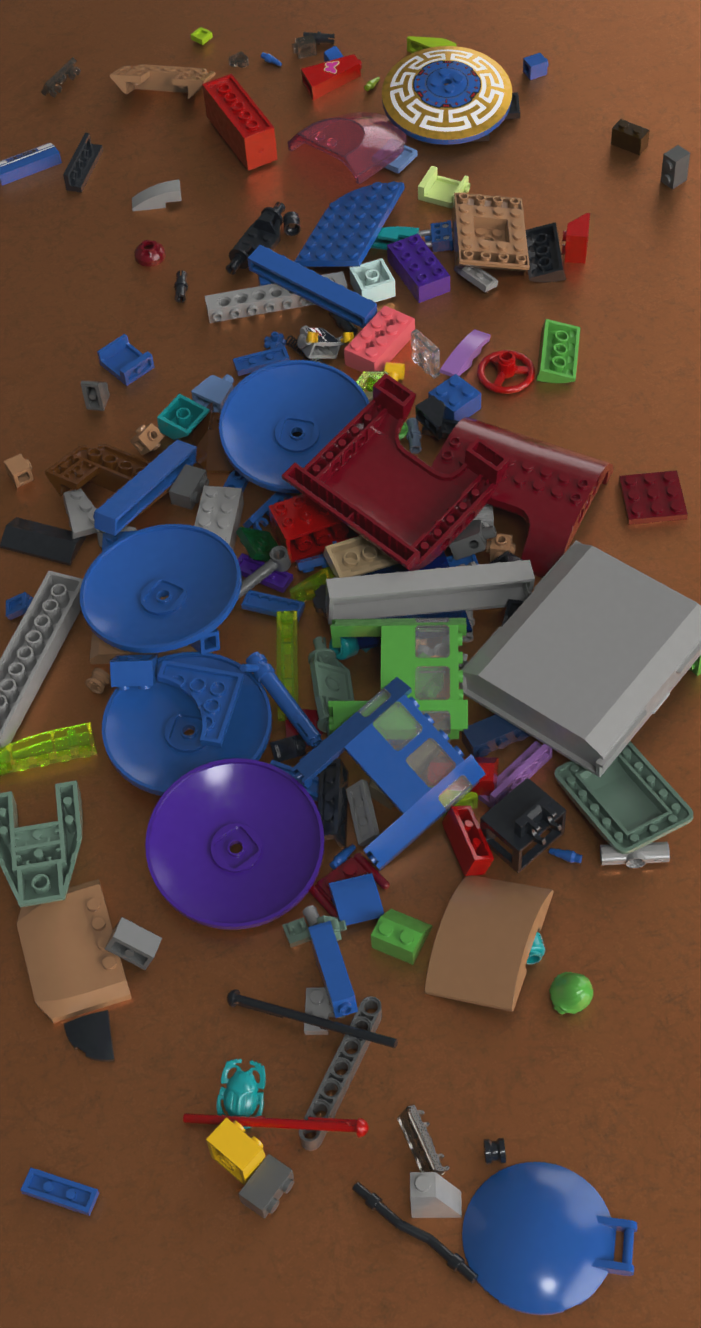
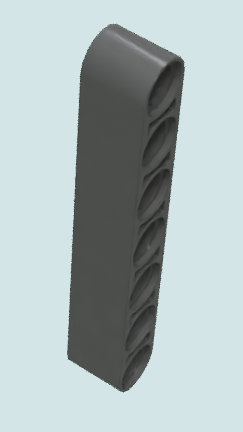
(344, 1061)

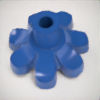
(274, 341)

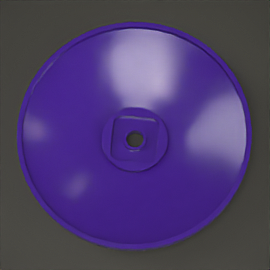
(227, 806)

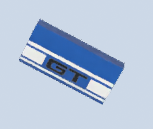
(29, 163)

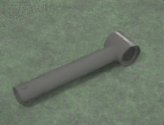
(279, 561)

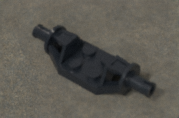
(263, 232)

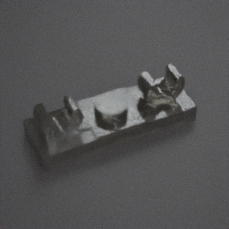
(60, 77)
(420, 1141)

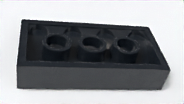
(545, 254)

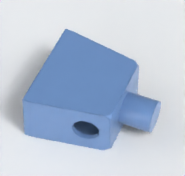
(213, 390)

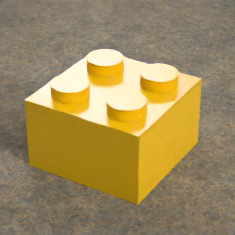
(235, 1150)

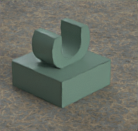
(337, 926)
(296, 932)

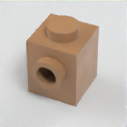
(19, 470)

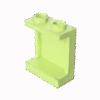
(440, 189)

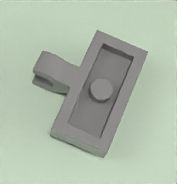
(317, 1004)

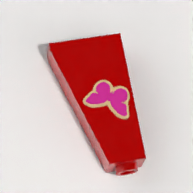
(330, 75)

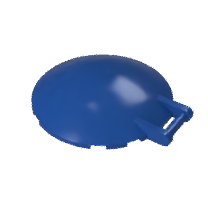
(542, 1238)

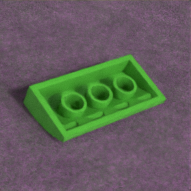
(558, 352)

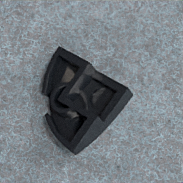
(92, 1036)

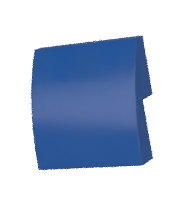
(356, 899)

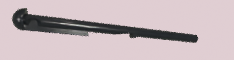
(234, 998)

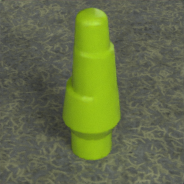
(371, 84)

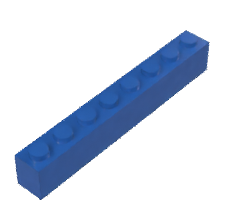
(312, 286)
(144, 488)

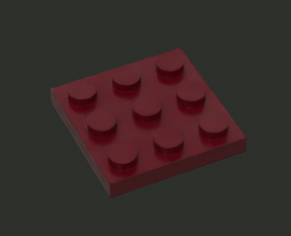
(653, 497)

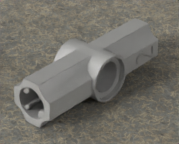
(652, 853)

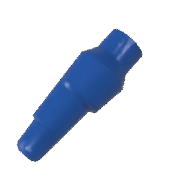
(271, 59)
(567, 855)
(341, 857)

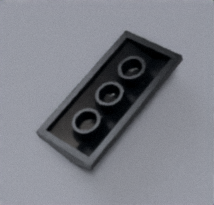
(41, 541)

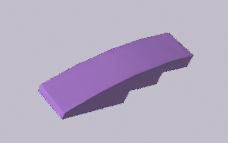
(464, 353)

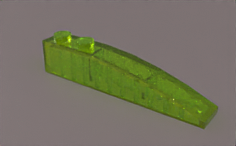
(288, 654)

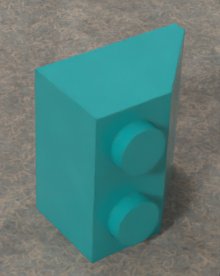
(181, 417)

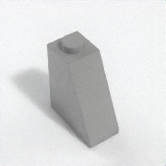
(433, 1196)

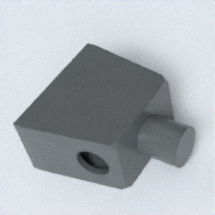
(472, 539)

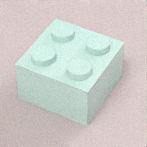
(373, 280)

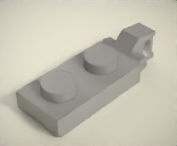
(477, 277)

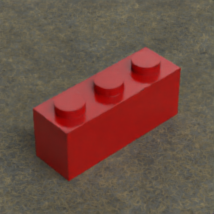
(467, 840)

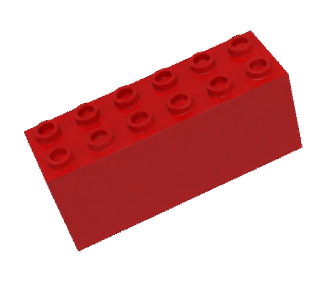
(240, 122)

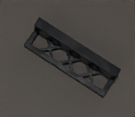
(82, 164)
(334, 801)

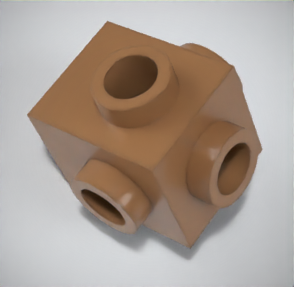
(147, 438)
(499, 545)

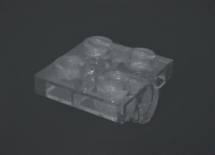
(425, 353)

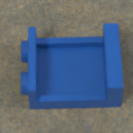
(125, 360)

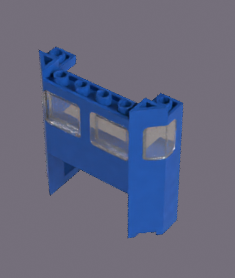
(404, 760)

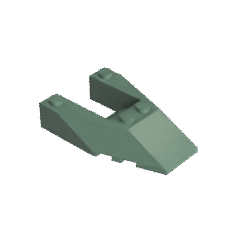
(41, 856)

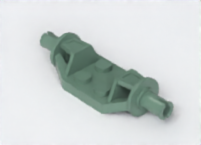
(329, 679)

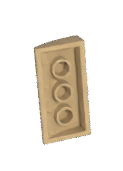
(356, 557)

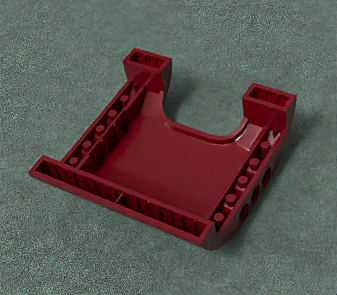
(541, 484)
(388, 491)

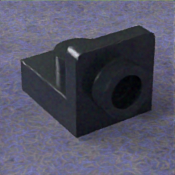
(288, 748)

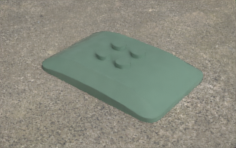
(628, 802)

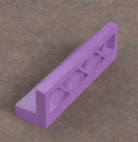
(524, 766)

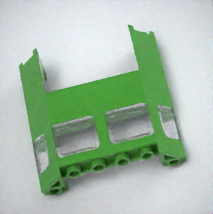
(422, 656)

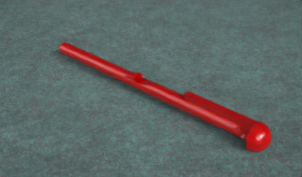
(358, 1126)

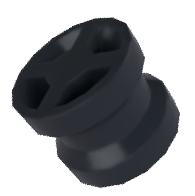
(494, 1151)

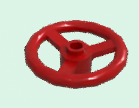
(506, 368)

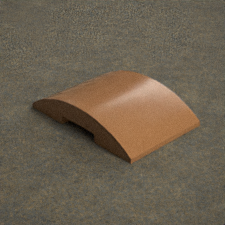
(486, 941)

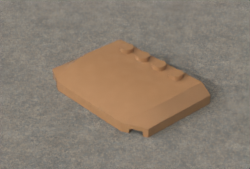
(68, 954)

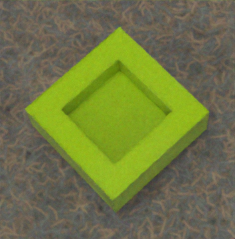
(201, 35)

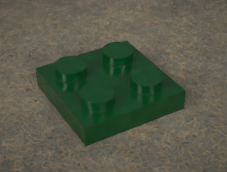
(257, 543)

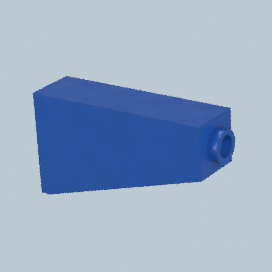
(332, 969)

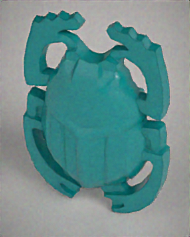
(241, 1093)

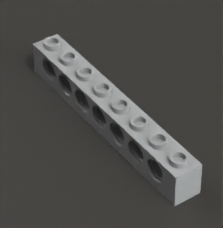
(258, 300)

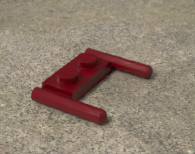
(351, 868)

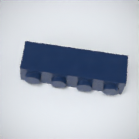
(491, 735)

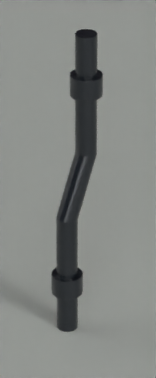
(453, 1260)

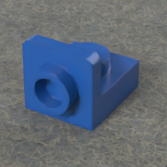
(18, 605)

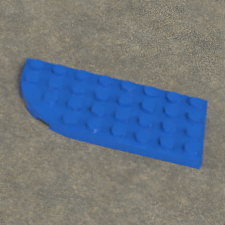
(350, 226)

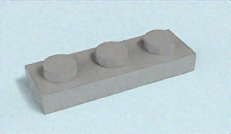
(362, 812)

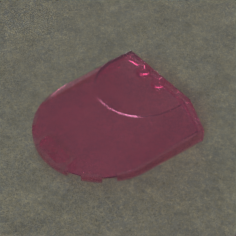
(358, 139)

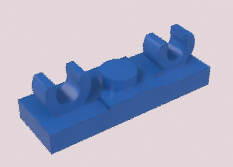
(257, 518)

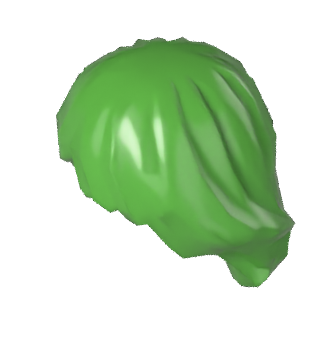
(571, 992)

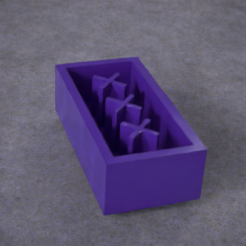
(418, 268)

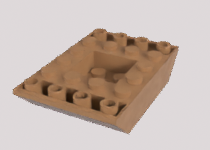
(489, 232)

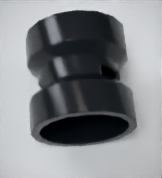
(291, 223)

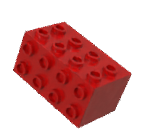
(305, 527)

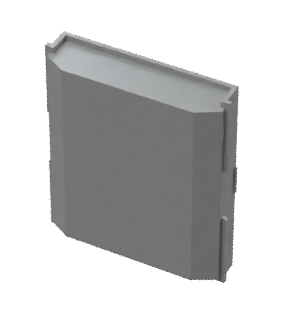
(587, 656)

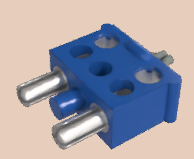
(439, 236)

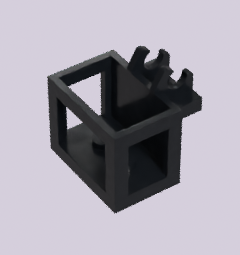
(520, 821)

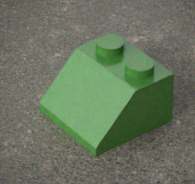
(400, 935)

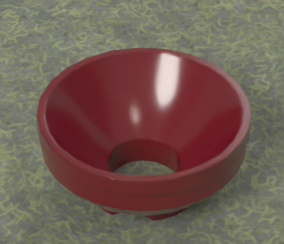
(151, 256)

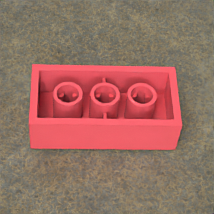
(379, 340)

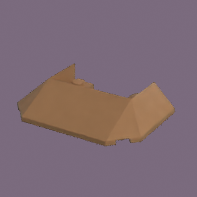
(161, 78)

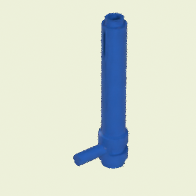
(265, 674)

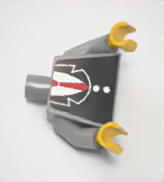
(320, 344)

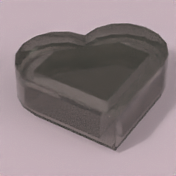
(239, 60)

